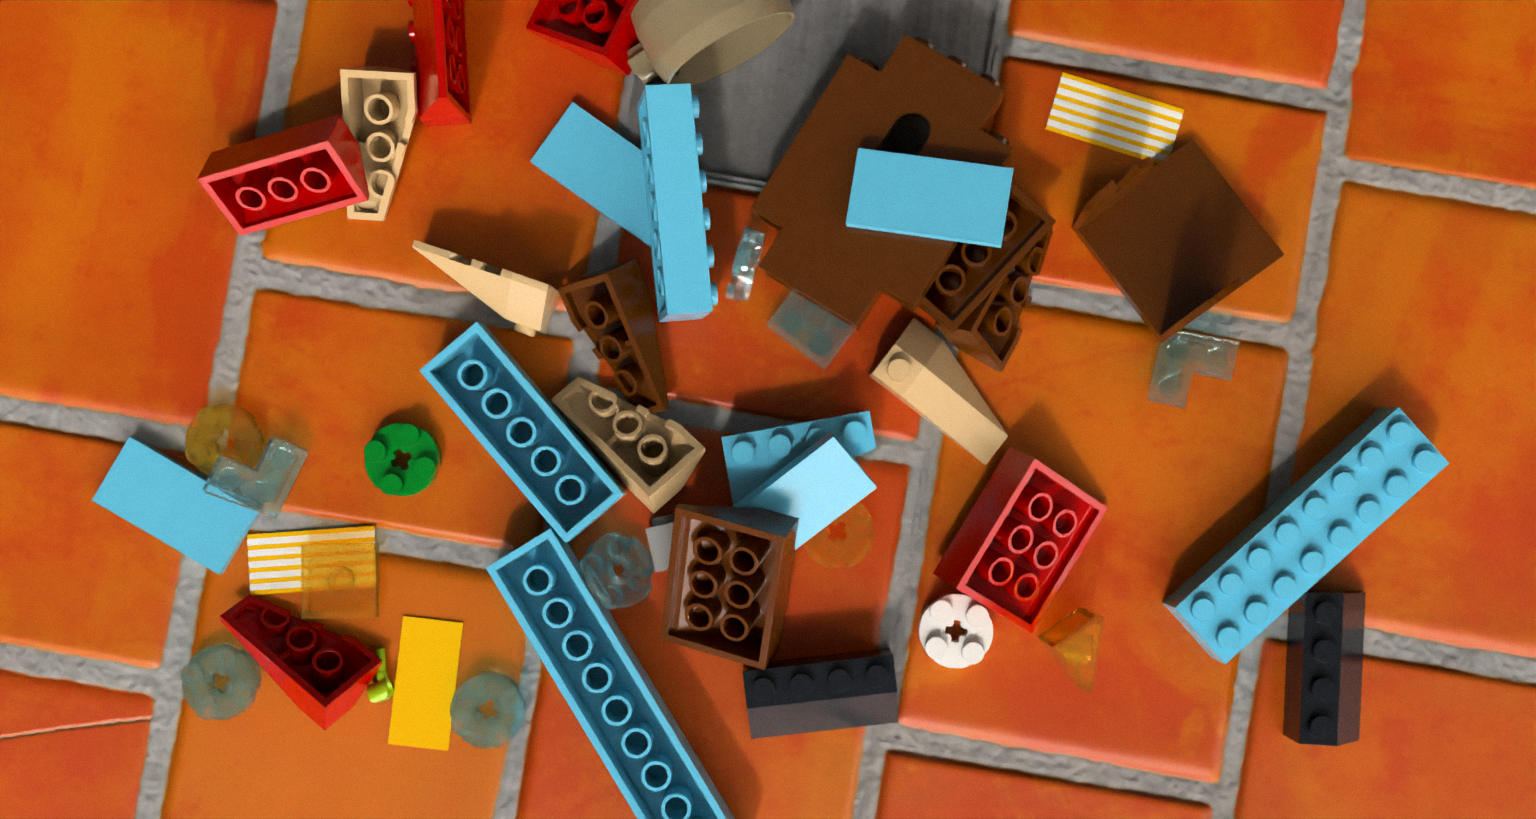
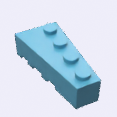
(760, 454)

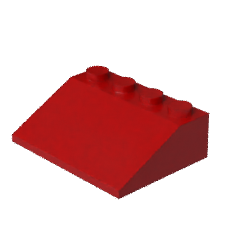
(589, 28)
(440, 61)
(1020, 539)

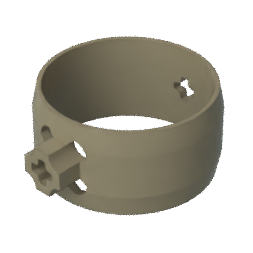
(702, 37)

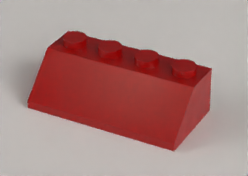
(287, 175)

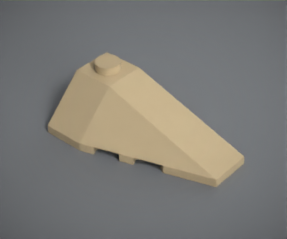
(380, 113)
(511, 295)

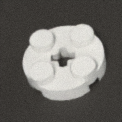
(973, 618)

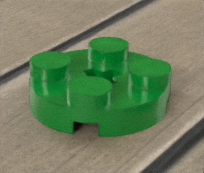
(382, 452)

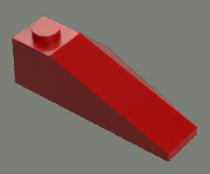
(309, 663)

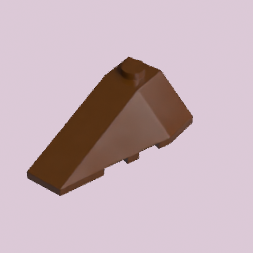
(620, 321)
(991, 328)

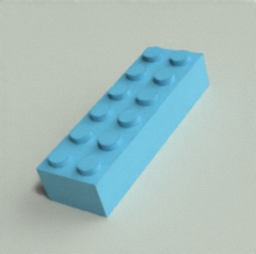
(675, 202)
(523, 431)

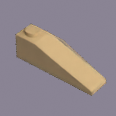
(934, 385)
(639, 447)

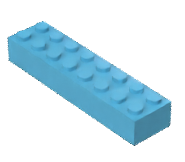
(1305, 533)

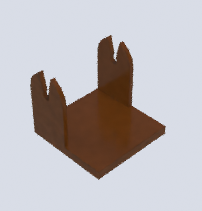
(1174, 238)

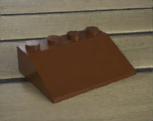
(978, 269)
(729, 581)

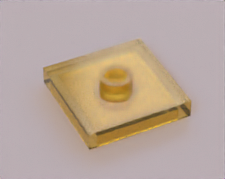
(339, 580)

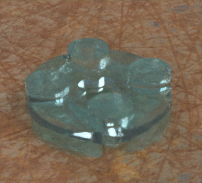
(747, 255)
(599, 574)
(199, 682)
(469, 721)

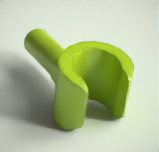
(383, 688)

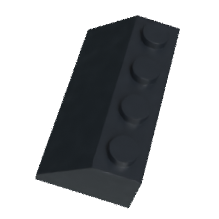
(1324, 667)
(821, 693)

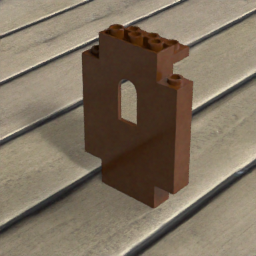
(811, 187)

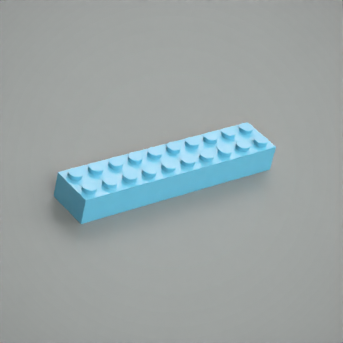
(605, 683)

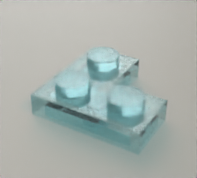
(1185, 355)
(260, 487)

